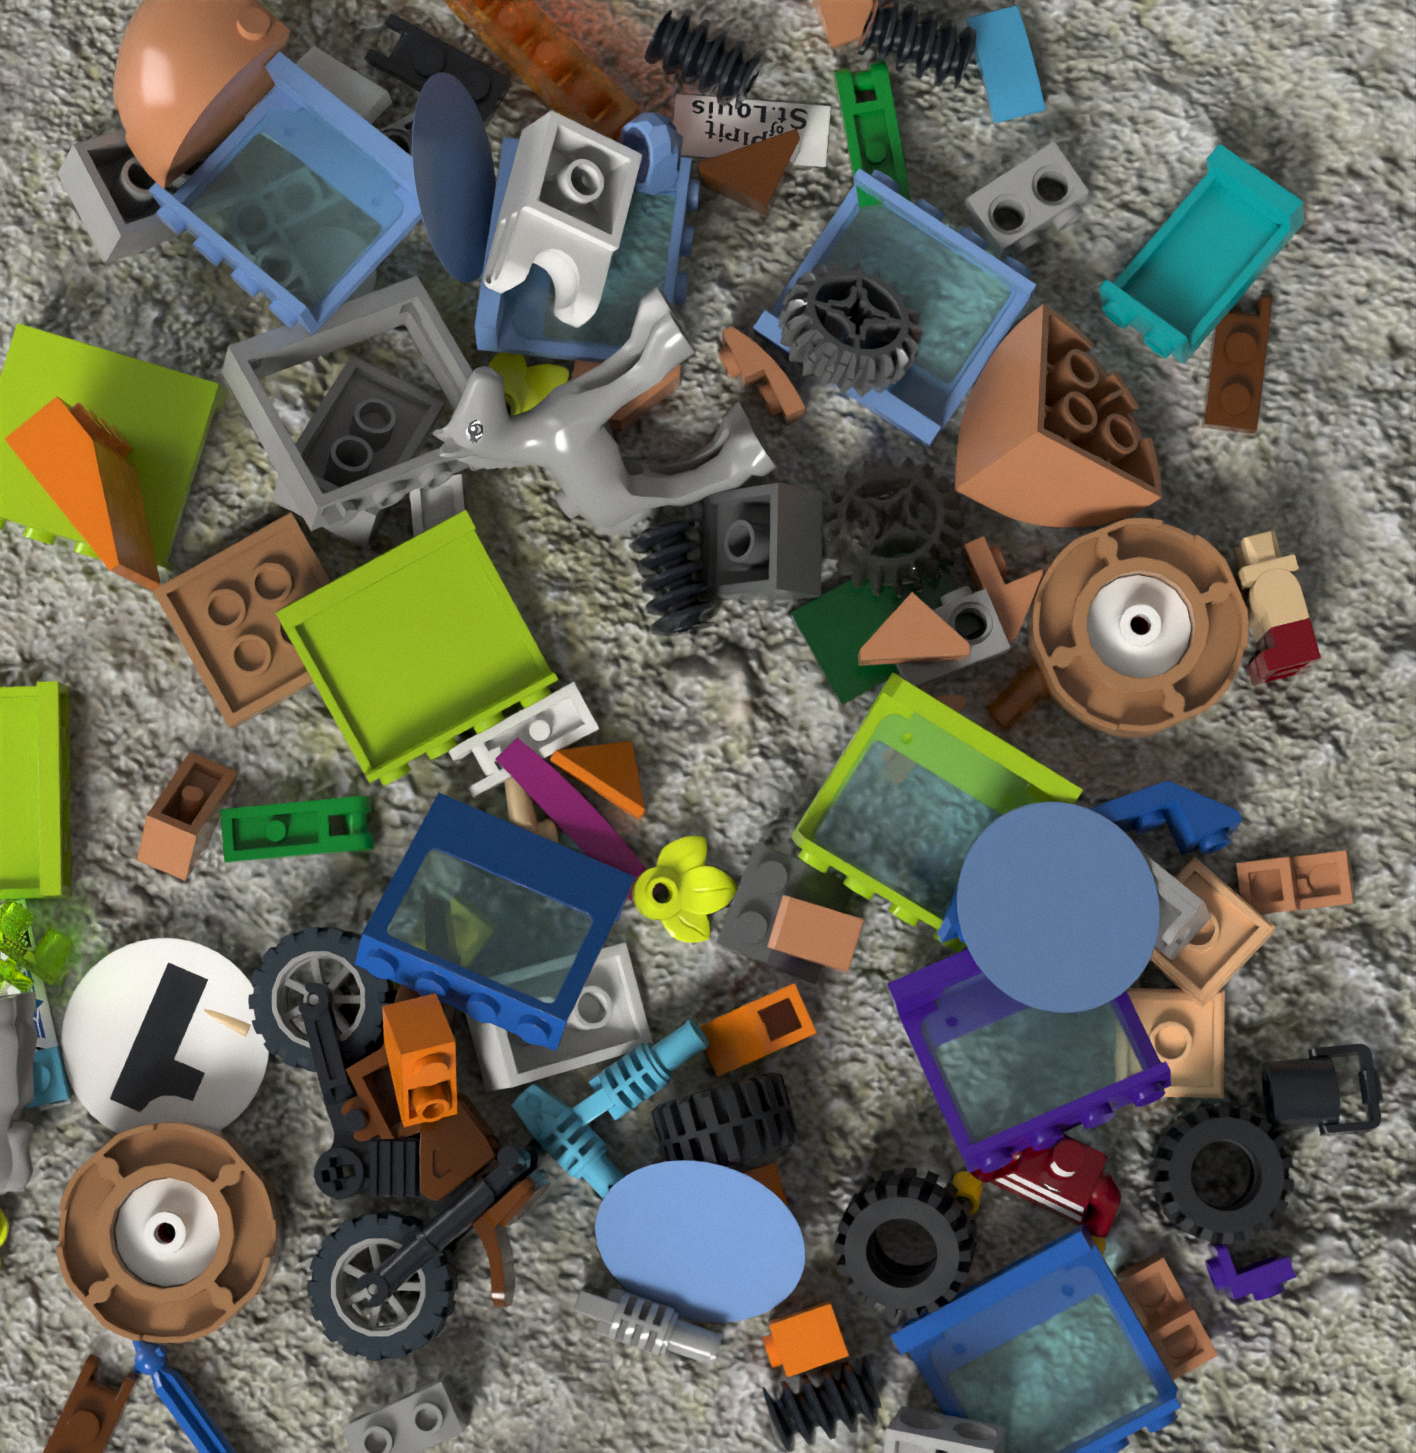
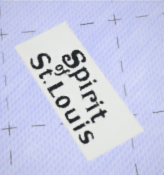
(718, 129)

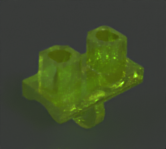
(45, 961)

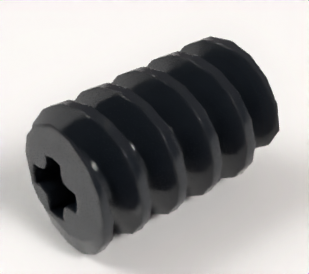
(918, 41)
(704, 58)
(672, 579)
(824, 1404)

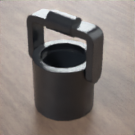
(1307, 1091)

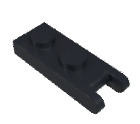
(423, 55)

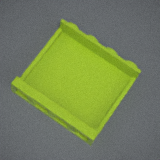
(151, 406)
(417, 648)
(35, 792)

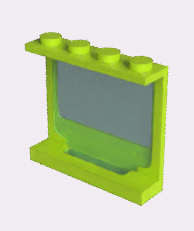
(915, 800)

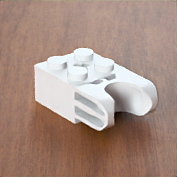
(563, 213)

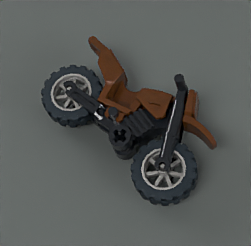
(451, 1164)

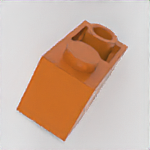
(757, 1029)
(421, 1059)

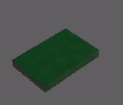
(846, 618)

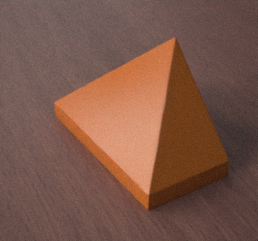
(607, 771)

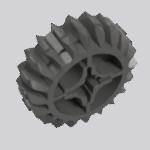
(850, 328)

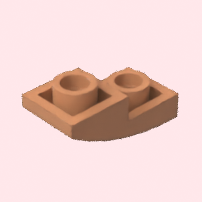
(752, 364)

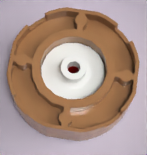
(1180, 598)
(117, 1243)

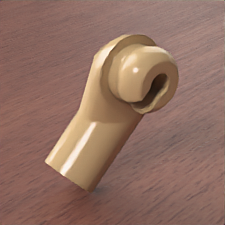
(522, 812)

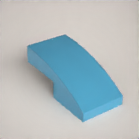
(1006, 64)

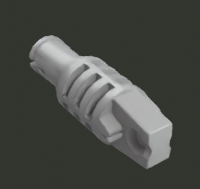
(648, 1325)

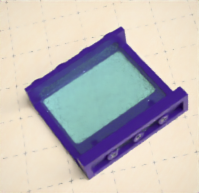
(1017, 1071)

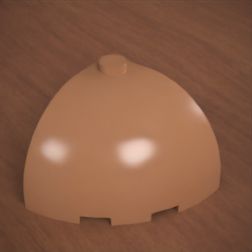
(191, 77)
(1054, 432)

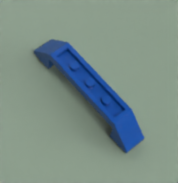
(1191, 818)

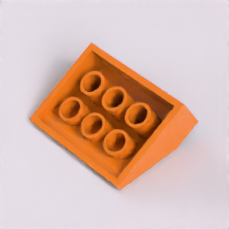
(92, 483)

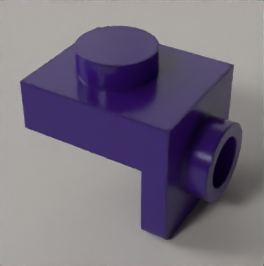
(1260, 1278)

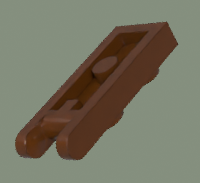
(1237, 369)
(90, 1413)

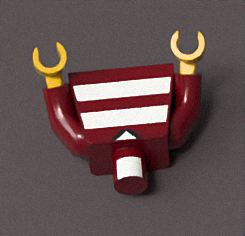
(1061, 1179)

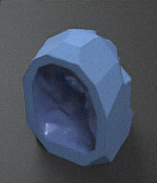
(660, 149)

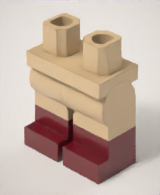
(1274, 610)

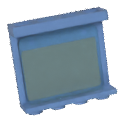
(298, 199)
(647, 257)
(955, 285)

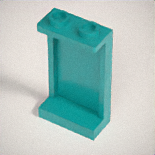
(1203, 257)

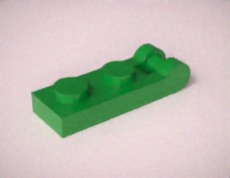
(871, 127)
(295, 829)

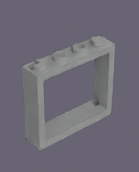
(352, 322)

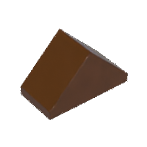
(753, 172)

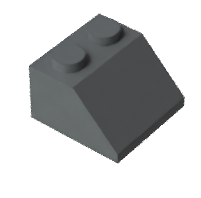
(762, 543)
(757, 902)

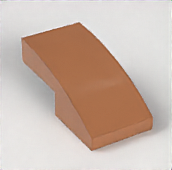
(1297, 882)
(1166, 1315)

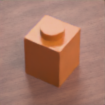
(805, 1339)

